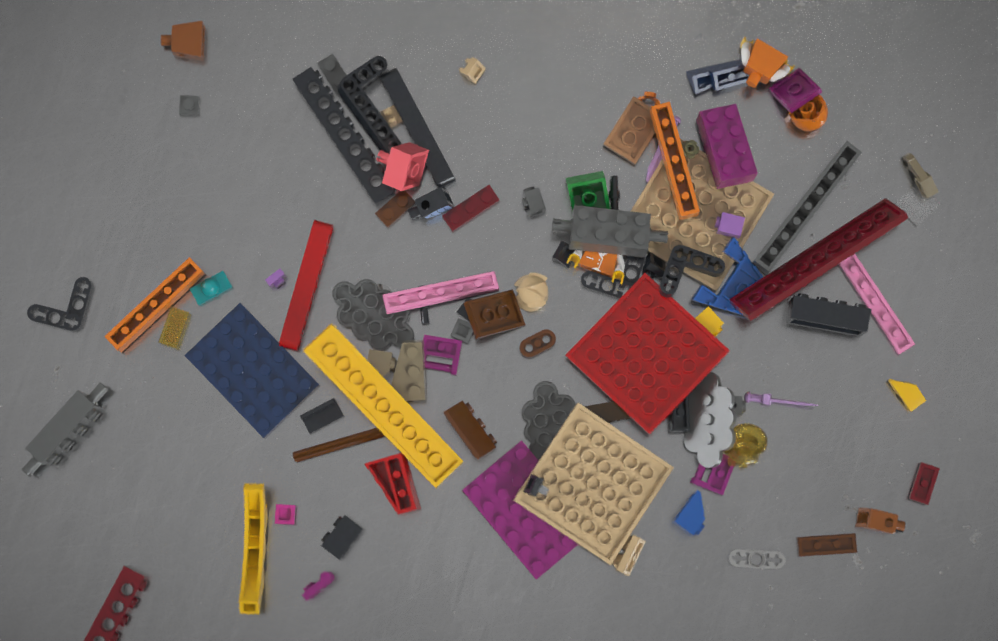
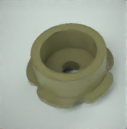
(690, 153)

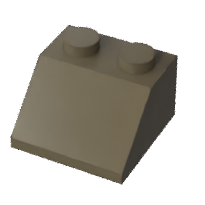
(382, 361)

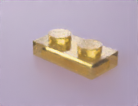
(174, 327)

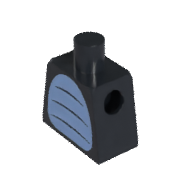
(439, 203)

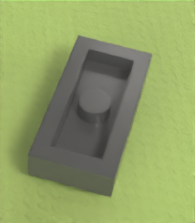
(333, 72)

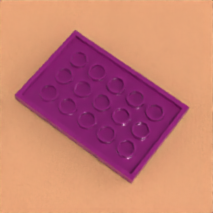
(527, 535)

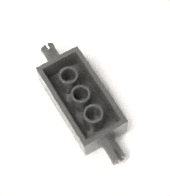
(609, 231)
(64, 428)

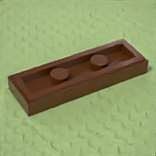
(826, 544)

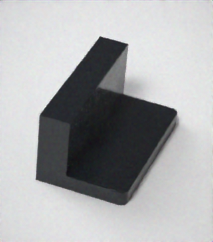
(322, 416)

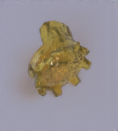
(748, 446)

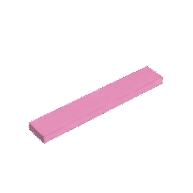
(440, 292)
(877, 303)

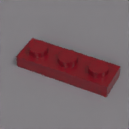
(470, 208)

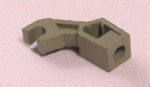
(923, 180)

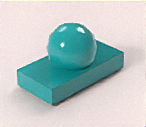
(211, 288)

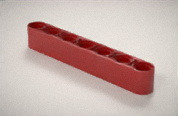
(306, 285)

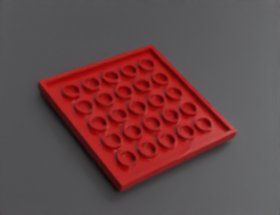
(647, 353)

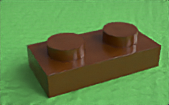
(395, 208)

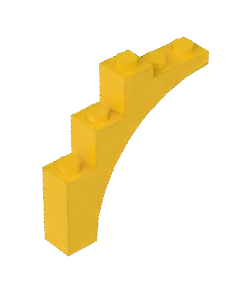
(254, 549)

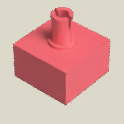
(404, 165)

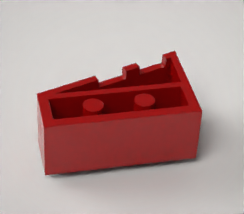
(396, 482)

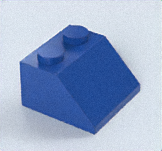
(691, 515)

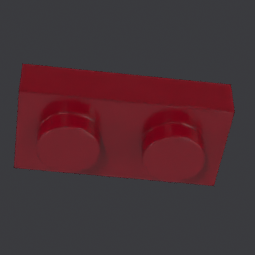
(924, 483)

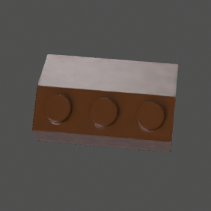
(470, 430)

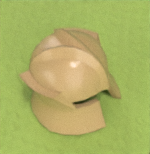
(532, 291)

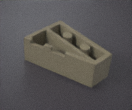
(410, 372)

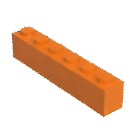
(674, 160)
(154, 305)

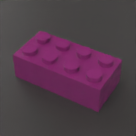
(726, 146)

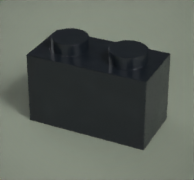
(342, 536)

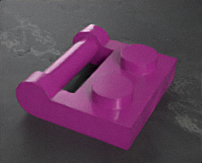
(442, 348)
(717, 479)
(313, 588)

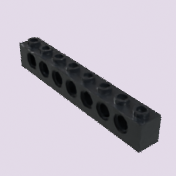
(304, 82)

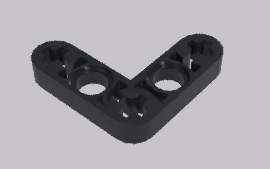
(681, 262)
(626, 282)
(71, 313)

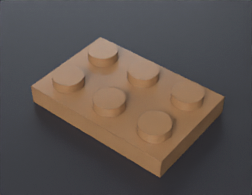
(632, 131)

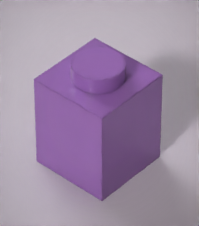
(729, 225)

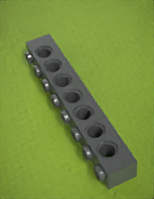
(806, 207)

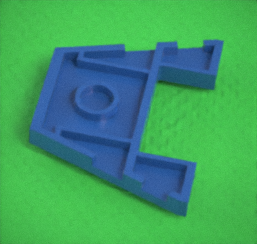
(741, 278)

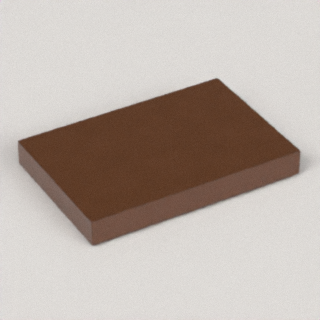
(494, 314)

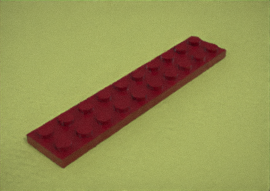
(818, 259)

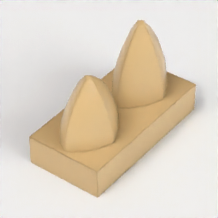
(625, 562)

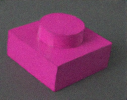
(285, 514)

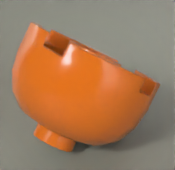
(810, 115)

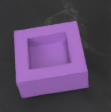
(276, 278)

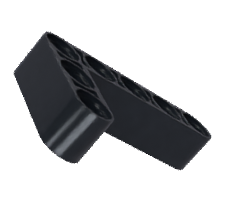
(367, 106)

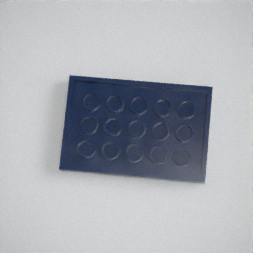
(251, 370)

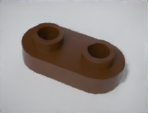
(537, 343)

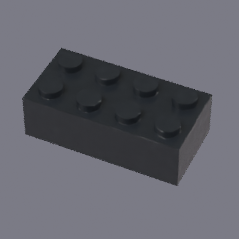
(828, 315)

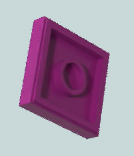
(795, 90)

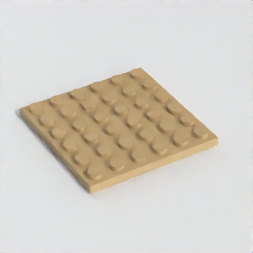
(698, 232)
(595, 483)

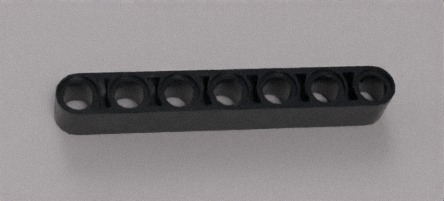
(417, 127)

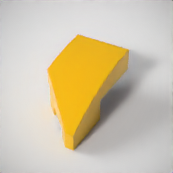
(908, 393)

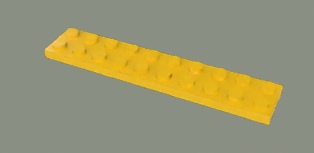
(383, 405)

